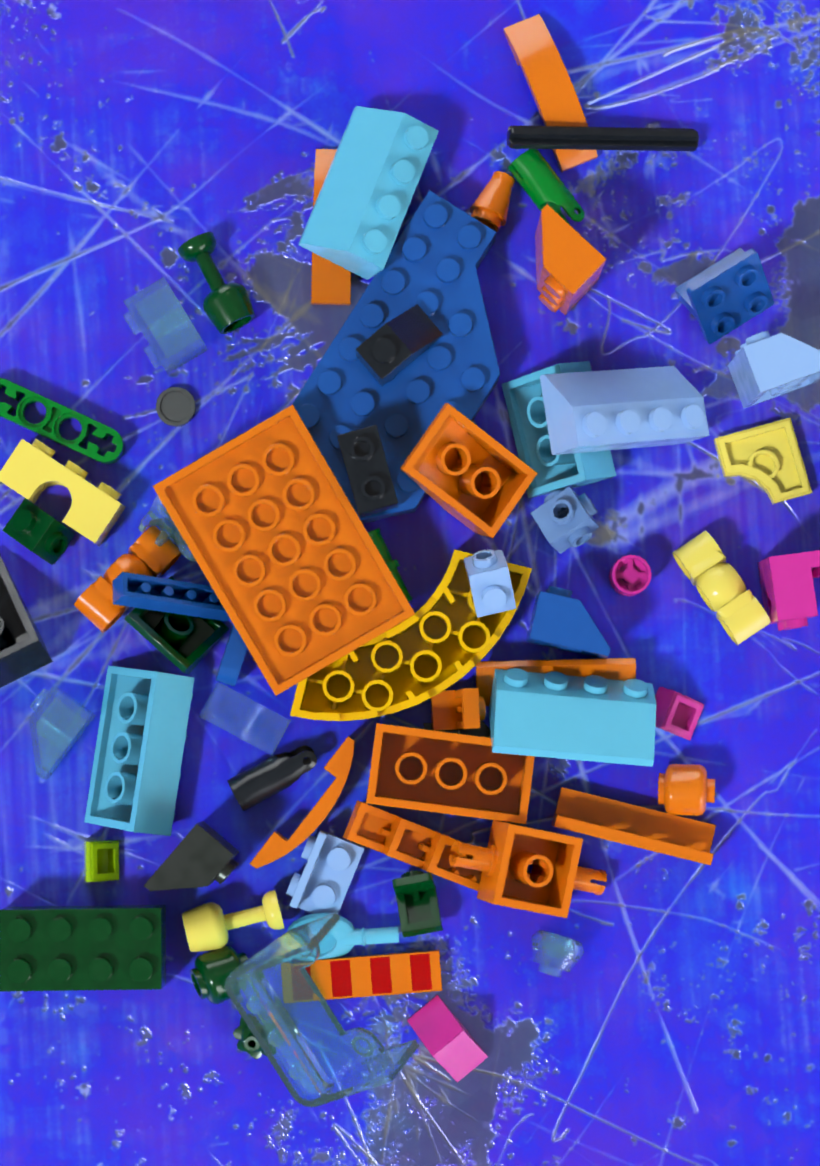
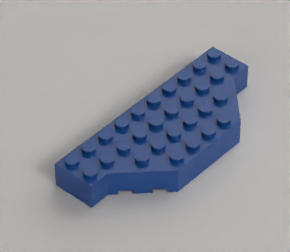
(429, 267)

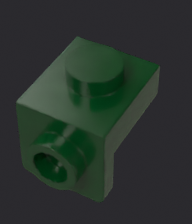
(39, 532)
(417, 903)

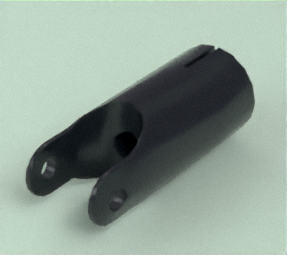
(271, 776)

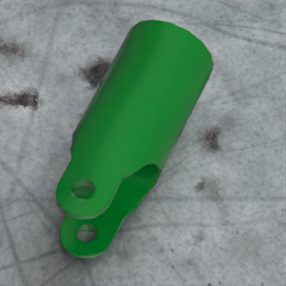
(544, 185)

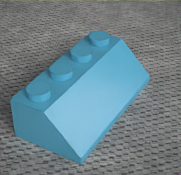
(368, 189)
(572, 717)
(139, 750)

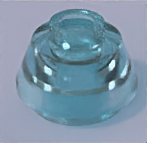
(555, 952)

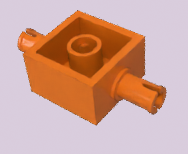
(506, 862)

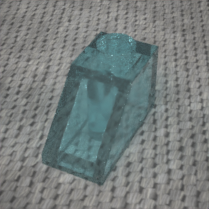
(55, 728)

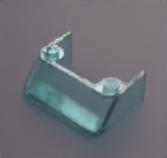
(299, 1028)

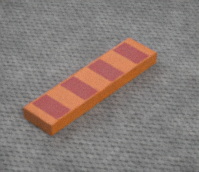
(377, 974)

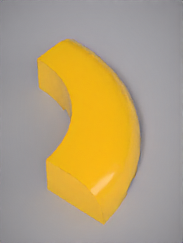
(411, 658)

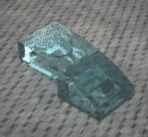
(244, 718)

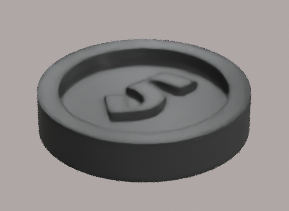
(175, 406)

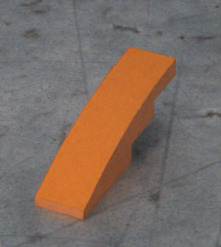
(408, 843)

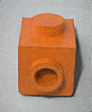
(457, 709)

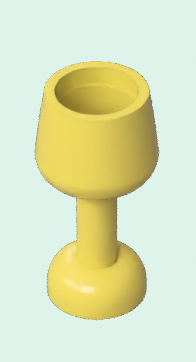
(208, 926)

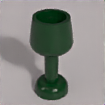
(227, 304)

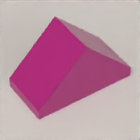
(446, 1038)

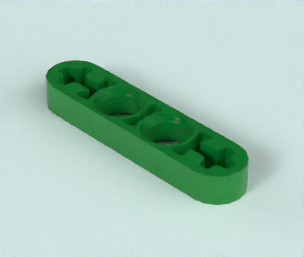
(51, 424)

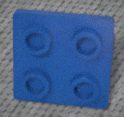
(727, 294)

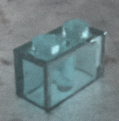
(165, 326)

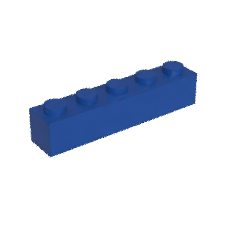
(167, 596)

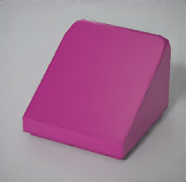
(677, 713)

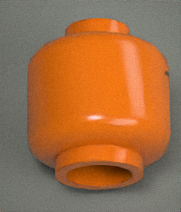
(685, 789)

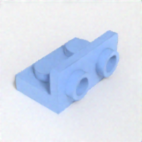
(326, 874)

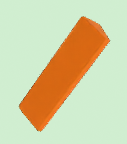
(605, 667)

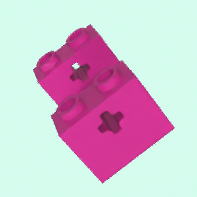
(789, 588)

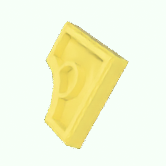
(767, 457)

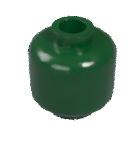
(212, 970)

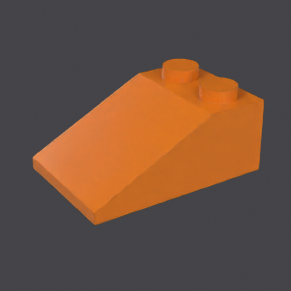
(468, 472)

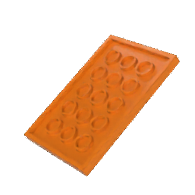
(284, 550)

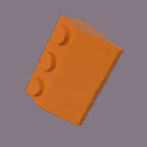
(564, 263)

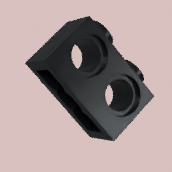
(368, 471)

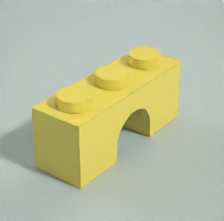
(92, 508)

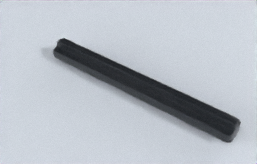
(602, 138)

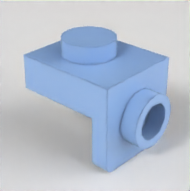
(490, 582)

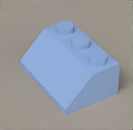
(773, 367)

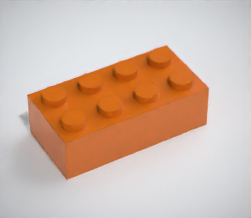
(448, 774)

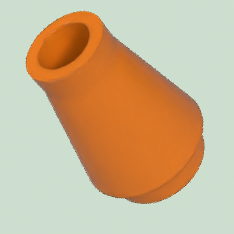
(493, 202)

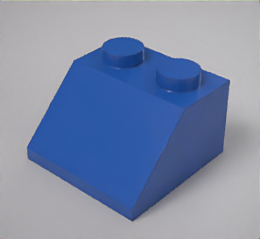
(565, 625)

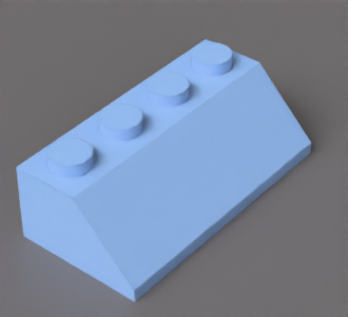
(621, 409)

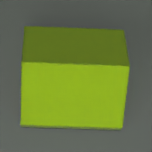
(101, 860)

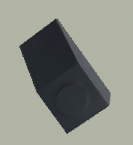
(397, 344)

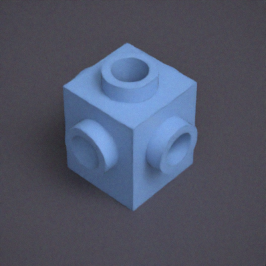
(566, 519)

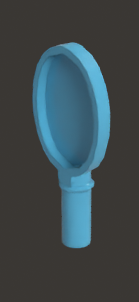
(344, 936)

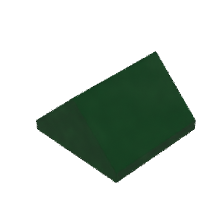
(178, 637)

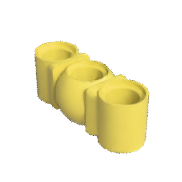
(721, 587)

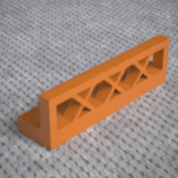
(634, 825)

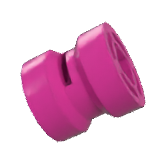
(633, 571)

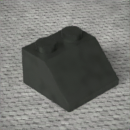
(196, 861)

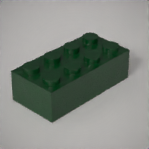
(83, 948)

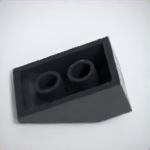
(20, 640)

